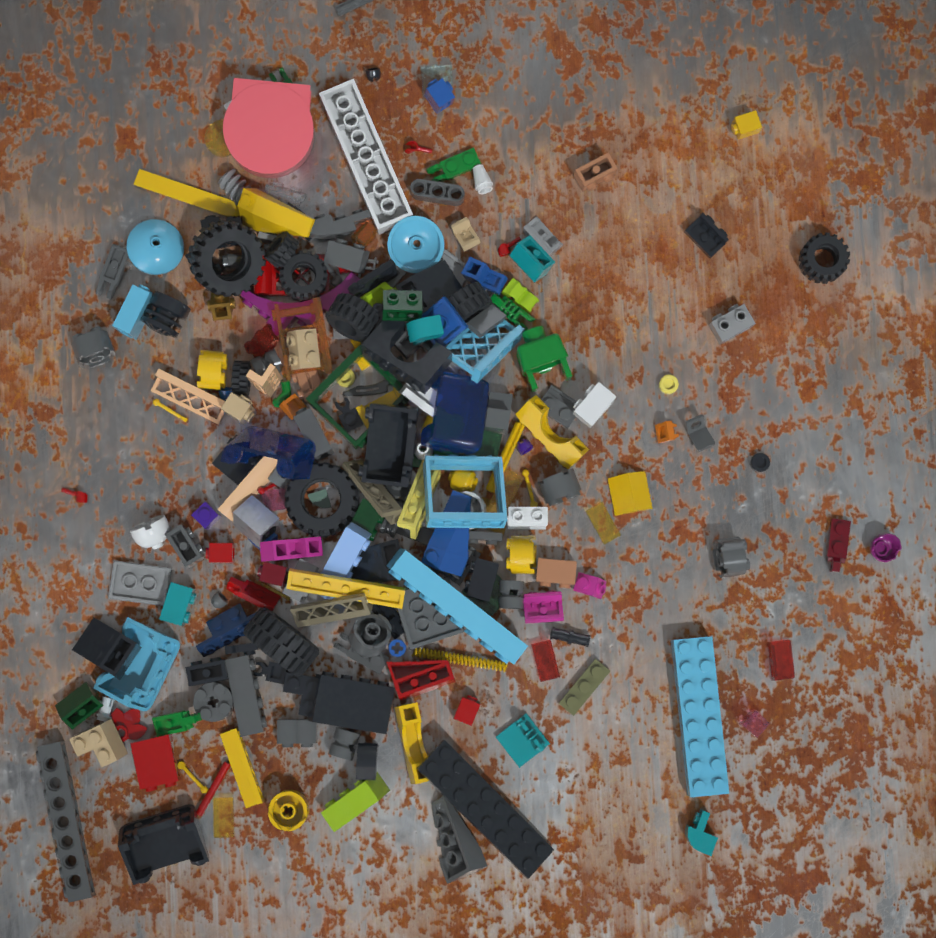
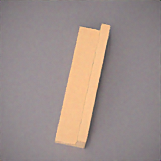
(268, 382)
(188, 388)

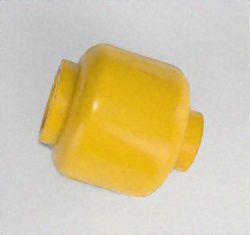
(463, 480)

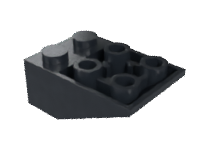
(433, 282)
(374, 562)
(107, 648)

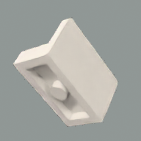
(423, 401)

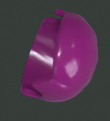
(885, 547)

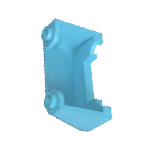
(146, 672)

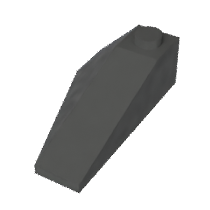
(459, 848)

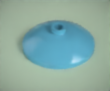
(402, 247)
(152, 258)

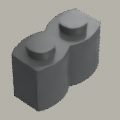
(296, 732)

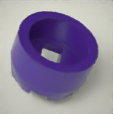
(524, 447)

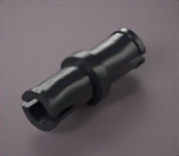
(570, 636)

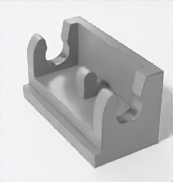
(542, 236)

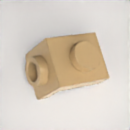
(465, 234)

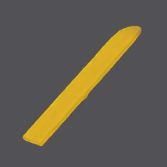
(186, 193)

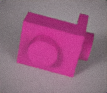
(590, 585)

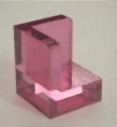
(274, 499)
(754, 723)

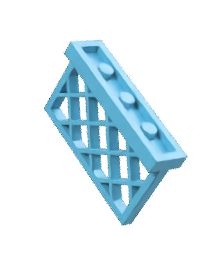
(493, 356)

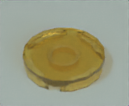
(215, 139)

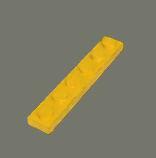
(339, 586)

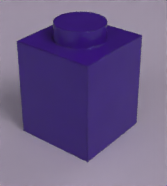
(206, 516)

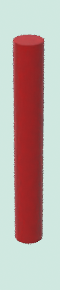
(213, 788)

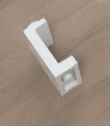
(527, 518)

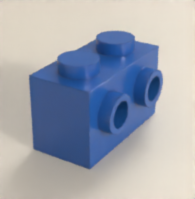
(439, 95)

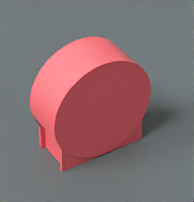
(269, 126)

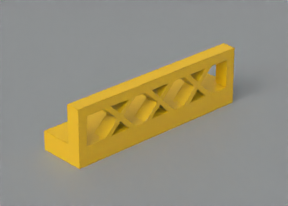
(242, 768)

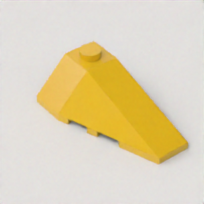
(271, 215)

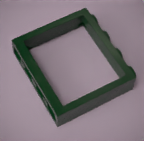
(334, 377)

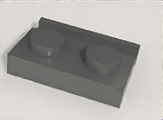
(559, 406)

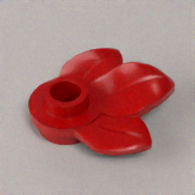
(129, 723)

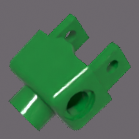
(541, 354)

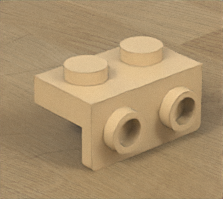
(303, 349)

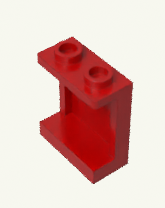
(155, 762)

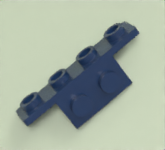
(225, 629)

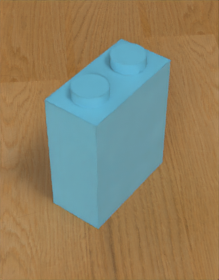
(129, 317)

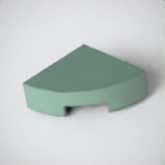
(320, 499)

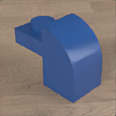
(479, 272)

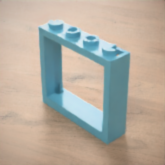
(465, 519)

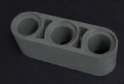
(445, 198)

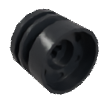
(166, 314)

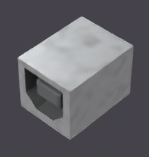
(255, 520)

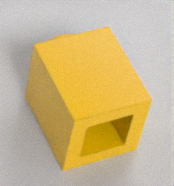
(746, 125)

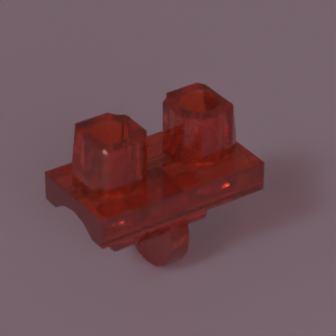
(262, 341)

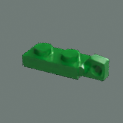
(175, 722)

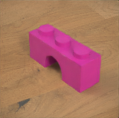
(291, 549)

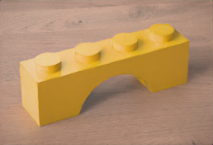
(534, 417)
(409, 726)

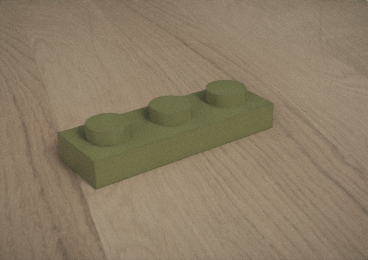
(584, 687)

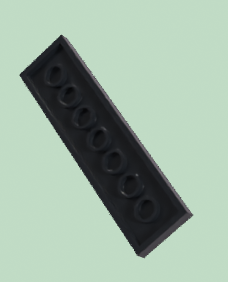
(485, 809)

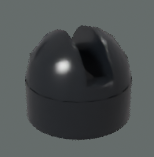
(373, 73)

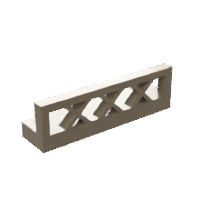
(375, 493)
(331, 610)

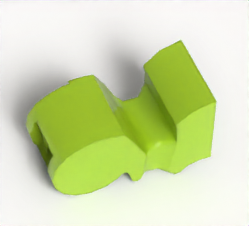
(520, 294)

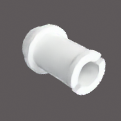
(104, 712)

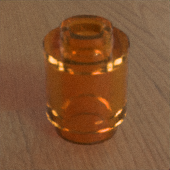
(364, 235)

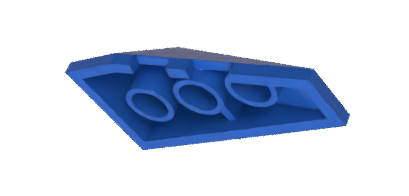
(449, 546)

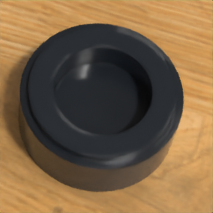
(760, 462)

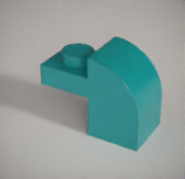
(424, 329)
(697, 837)

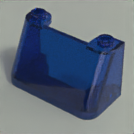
(457, 415)
(293, 453)

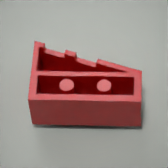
(419, 677)

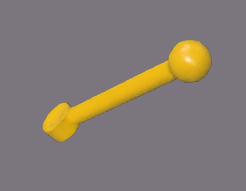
(156, 402)
(525, 473)
(182, 765)

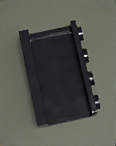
(352, 703)

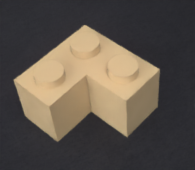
(102, 740)

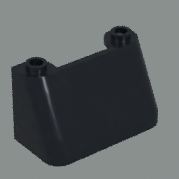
(390, 444)
(162, 842)

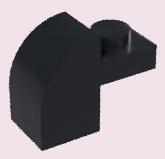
(366, 761)

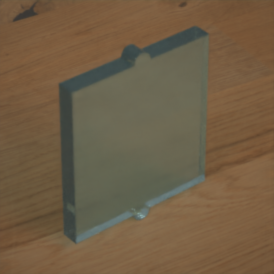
(435, 72)

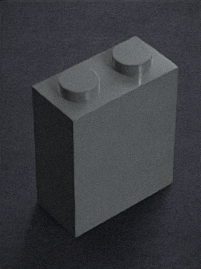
(311, 430)

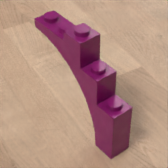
(265, 306)

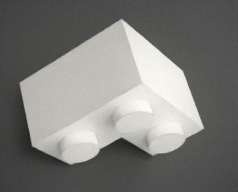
(594, 405)

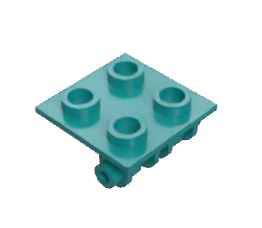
(522, 740)

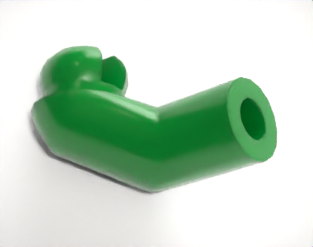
(286, 393)

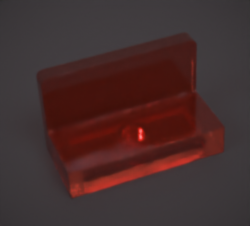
(545, 660)
(781, 660)

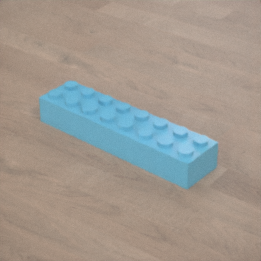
(453, 603)
(700, 717)

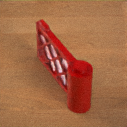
(267, 282)

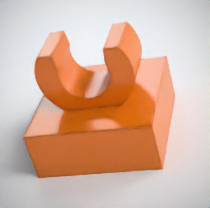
(292, 405)
(665, 432)

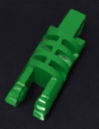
(512, 310)

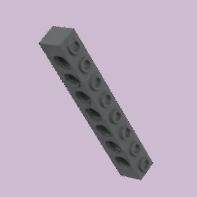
(74, 828)

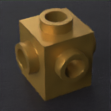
(221, 306)

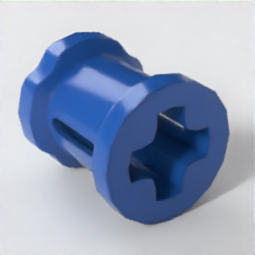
(393, 643)

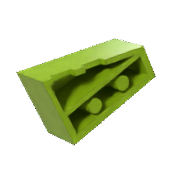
(354, 801)

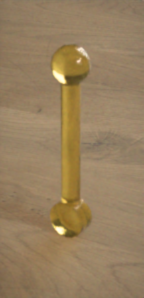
(272, 589)

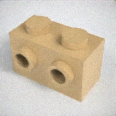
(239, 408)

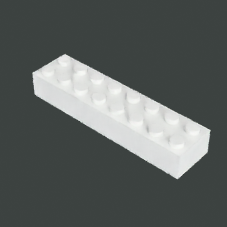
(365, 155)

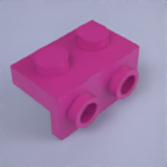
(543, 607)

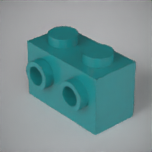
(532, 258)
(178, 604)

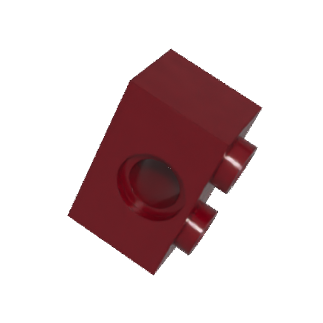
(273, 574)

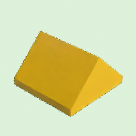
(629, 493)

